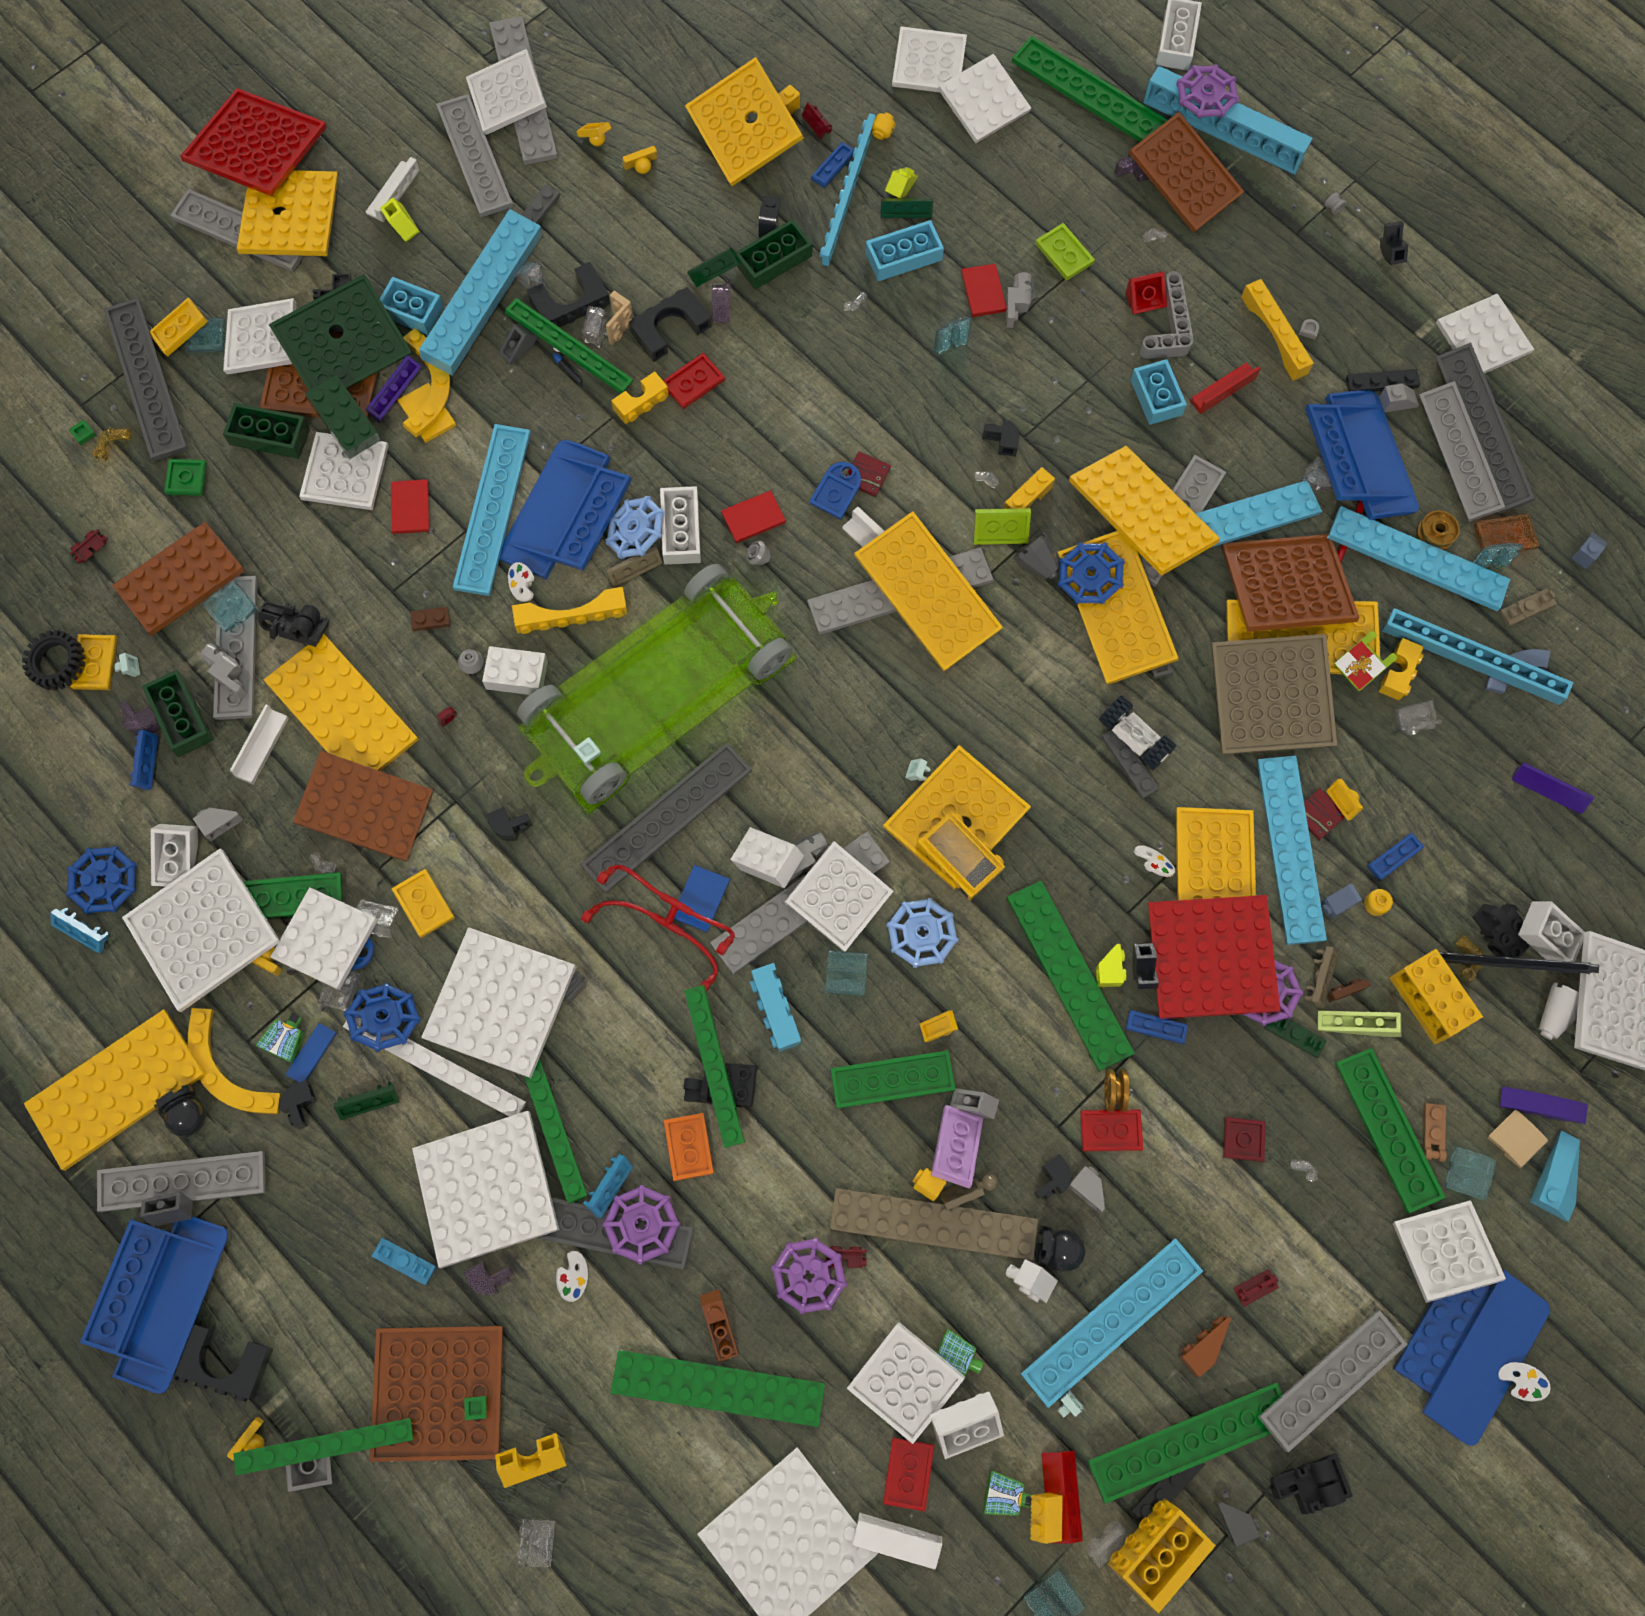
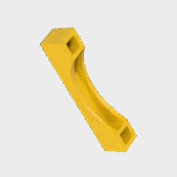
(1294, 356)
(531, 617)

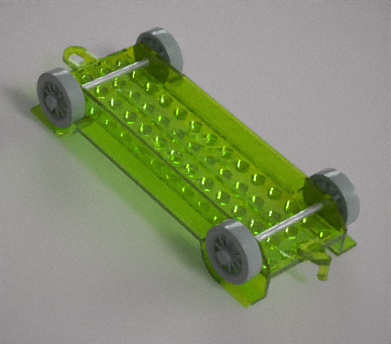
(654, 686)

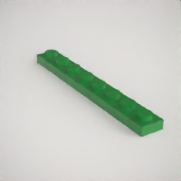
(568, 346)
(714, 1066)
(555, 1135)
(322, 1446)

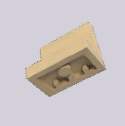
(621, 316)

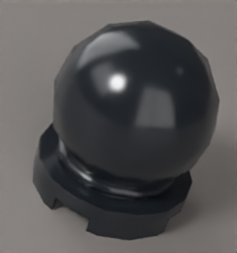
(182, 1114)
(1061, 1249)

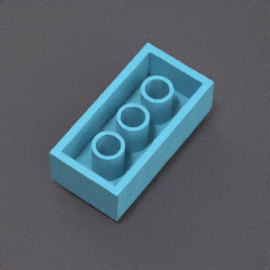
(904, 250)

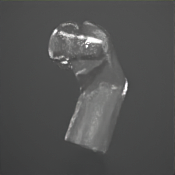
(858, 301)
(988, 477)
(1305, 1166)

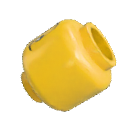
(883, 126)
(1378, 902)

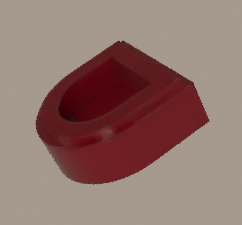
(446, 716)

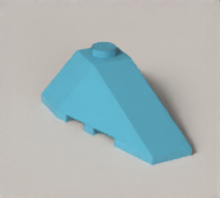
(1558, 1182)

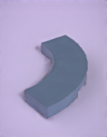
(1534, 657)

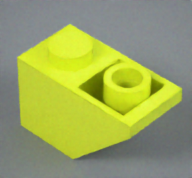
(901, 182)
(399, 219)
(1110, 970)

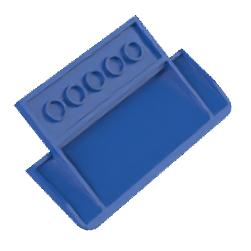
(1362, 453)
(565, 510)
(154, 1298)
(1462, 1349)

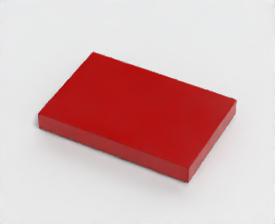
(983, 290)
(693, 380)
(410, 506)
(753, 516)
(1111, 1130)
(908, 1474)

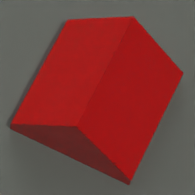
(1146, 292)

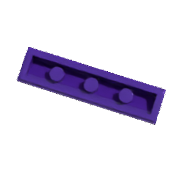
(393, 389)
(1552, 788)

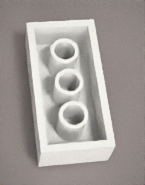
(1178, 34)
(680, 525)

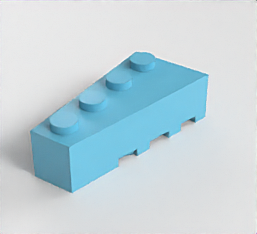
(775, 1008)

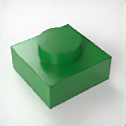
(82, 432)
(475, 1408)

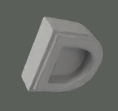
(1309, 329)

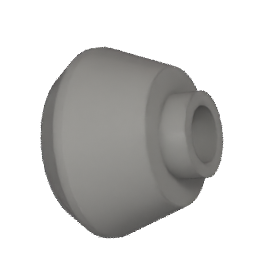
(758, 553)
(470, 661)

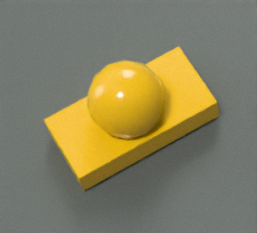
(595, 132)
(640, 160)
(1345, 799)
(265, 962)
(938, 1026)
(248, 1439)

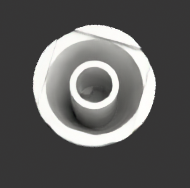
(1559, 1011)

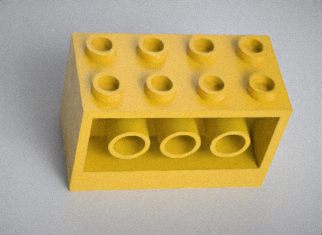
(1435, 997)
(1161, 1554)

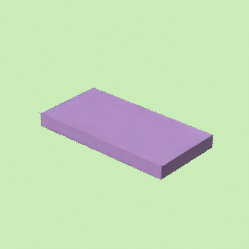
(957, 1146)

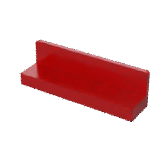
(1224, 387)
(1061, 1479)

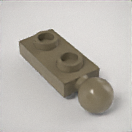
(958, 1195)

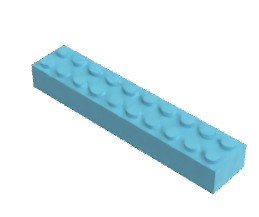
(1238, 127)
(480, 292)

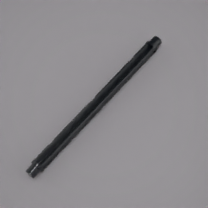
(1523, 963)

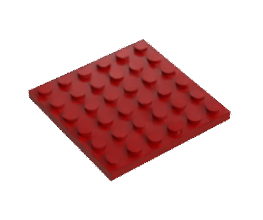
(253, 142)
(1214, 957)

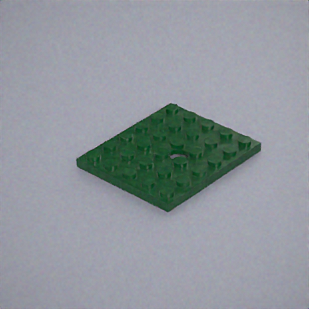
(368, 341)

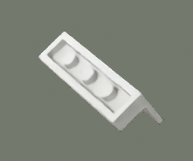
(394, 187)
(862, 527)
(259, 745)
(897, 1541)

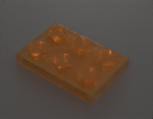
(1507, 530)

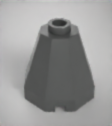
(1039, 557)

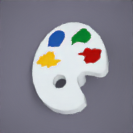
(520, 578)
(1156, 861)
(572, 1282)
(1531, 1383)

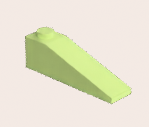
(1362, 1023)

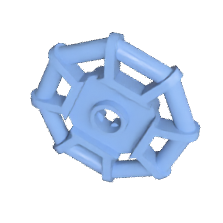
(626, 518)
(931, 939)

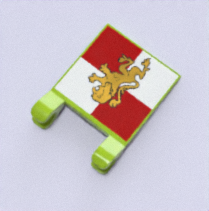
(1362, 664)

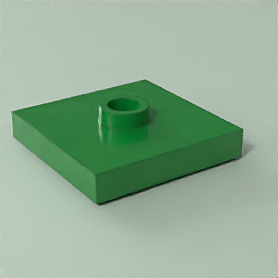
(185, 477)

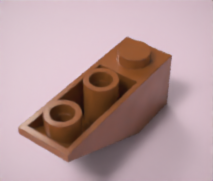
(718, 1325)
(1205, 1350)

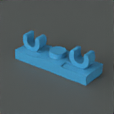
(78, 930)
(609, 1186)
(404, 1261)

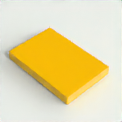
(178, 326)
(413, 402)
(99, 662)
(423, 903)

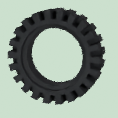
(52, 639)

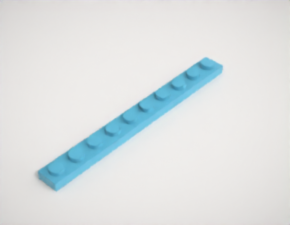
(846, 194)

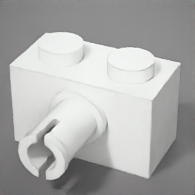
(1032, 1280)

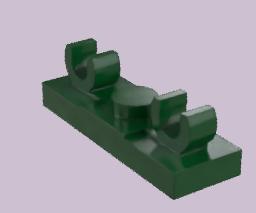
(906, 208)
(714, 267)
(1297, 1036)
(366, 1101)

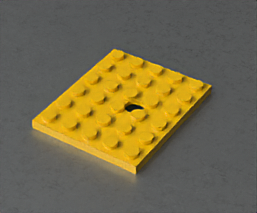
(722, 122)
(300, 228)
(960, 787)

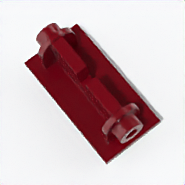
(814, 119)
(82, 550)
(853, 1255)
(1256, 1287)

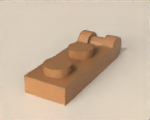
(1434, 1131)

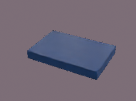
(703, 894)

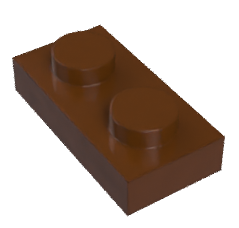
(430, 619)
(1354, 986)

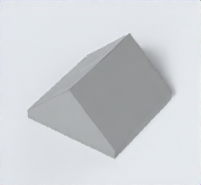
(308, 1474)

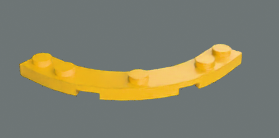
(438, 393)
(214, 1081)

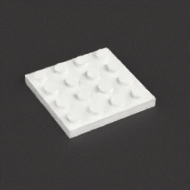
(927, 58)
(506, 92)
(984, 98)
(1490, 330)
(250, 339)
(341, 481)
(838, 896)
(324, 938)
(1448, 1251)
(905, 1382)

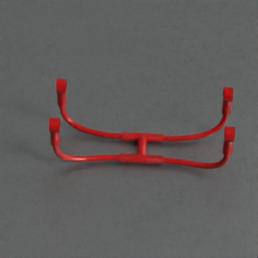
(668, 922)

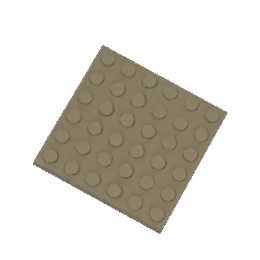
(1274, 694)

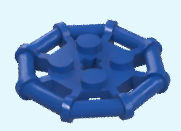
(1091, 583)
(98, 869)
(379, 1027)

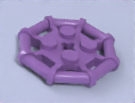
(1207, 99)
(1296, 992)
(630, 1219)
(802, 1285)

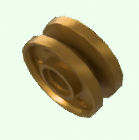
(1444, 523)
(1116, 1090)

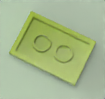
(1064, 251)
(1001, 526)

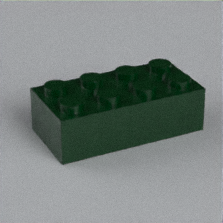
(774, 254)
(342, 417)
(266, 430)
(177, 713)

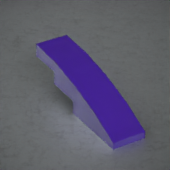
(1544, 1105)

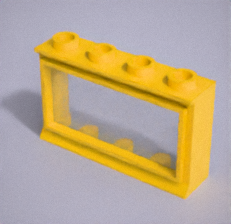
(961, 854)

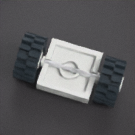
(1136, 733)

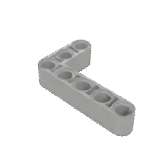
(1177, 337)

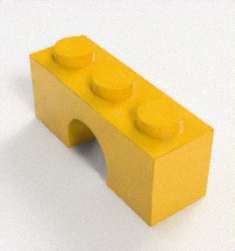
(629, 407)
(1034, 488)
(1397, 683)
(517, 1468)

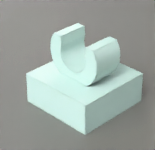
(128, 665)
(587, 751)
(916, 770)
(1071, 1404)

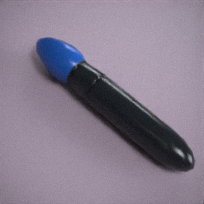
(559, 360)

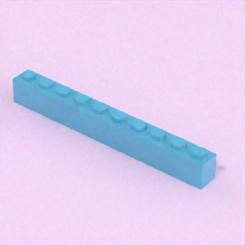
(1478, 657)

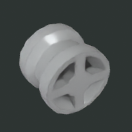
(1335, 203)

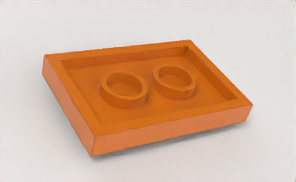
(688, 1147)

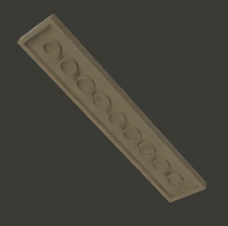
(934, 1224)

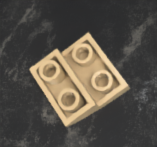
(1518, 1138)

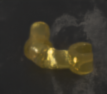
(109, 435)
(1470, 948)

